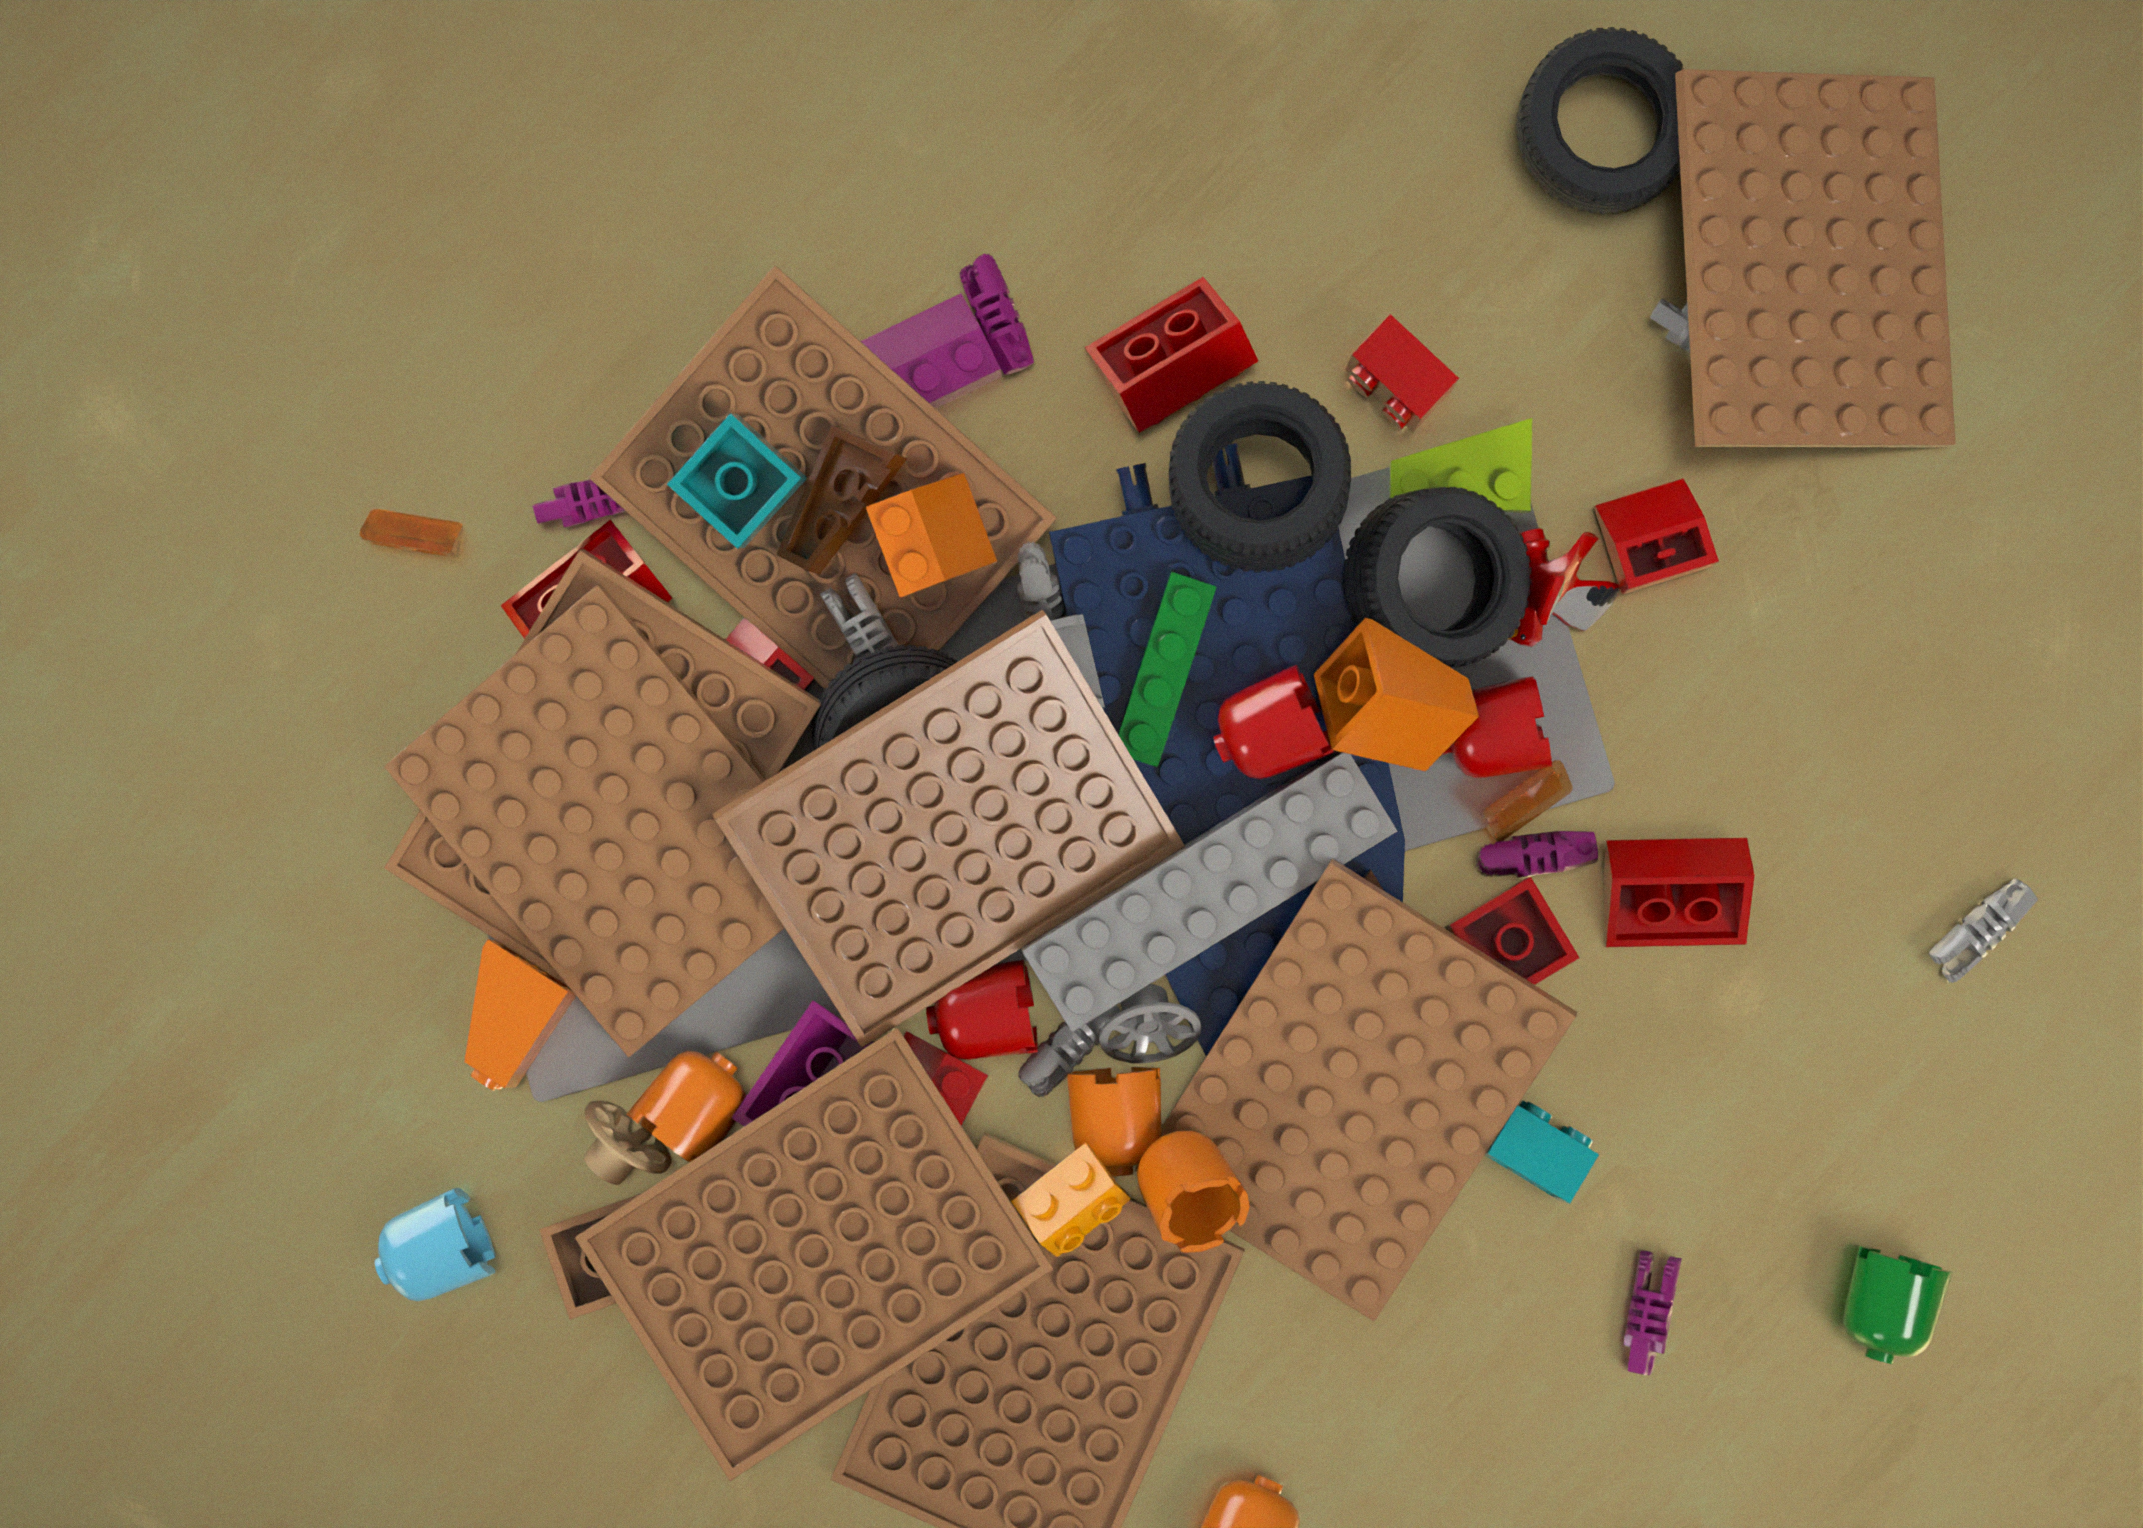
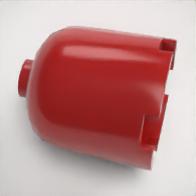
(1271, 726)
(1505, 732)
(987, 1015)

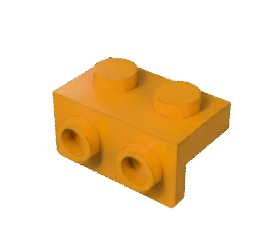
(1071, 1201)

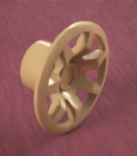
(619, 1150)

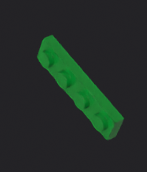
(1165, 667)

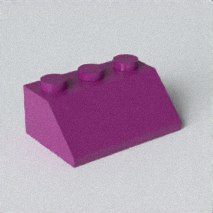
(938, 352)
(810, 1051)

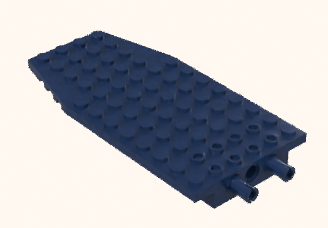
(1253, 630)

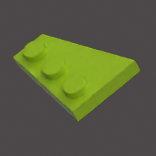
(1486, 463)

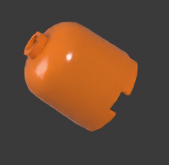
(691, 1103)
(1116, 1114)
(1191, 1191)
(1251, 1506)

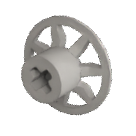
(1147, 1019)

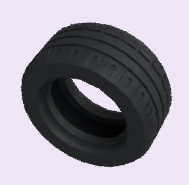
(1550, 158)
(1268, 412)
(1497, 562)
(872, 685)

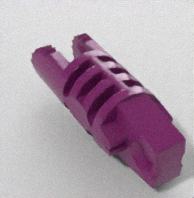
(995, 311)
(576, 504)
(1538, 854)
(1650, 1313)

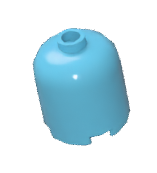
(434, 1248)

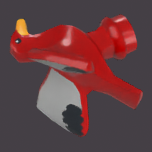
(1558, 589)

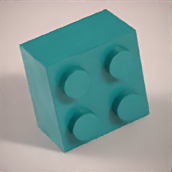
(737, 481)
(1543, 1154)

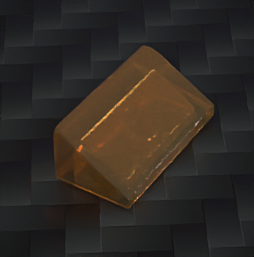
(412, 533)
(1526, 801)

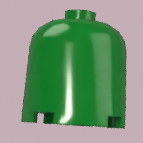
(1893, 1304)

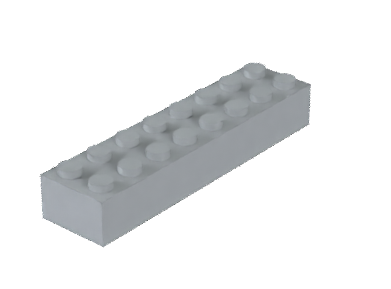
(1208, 889)

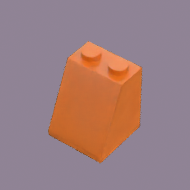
(931, 534)
(1392, 699)
(511, 1016)

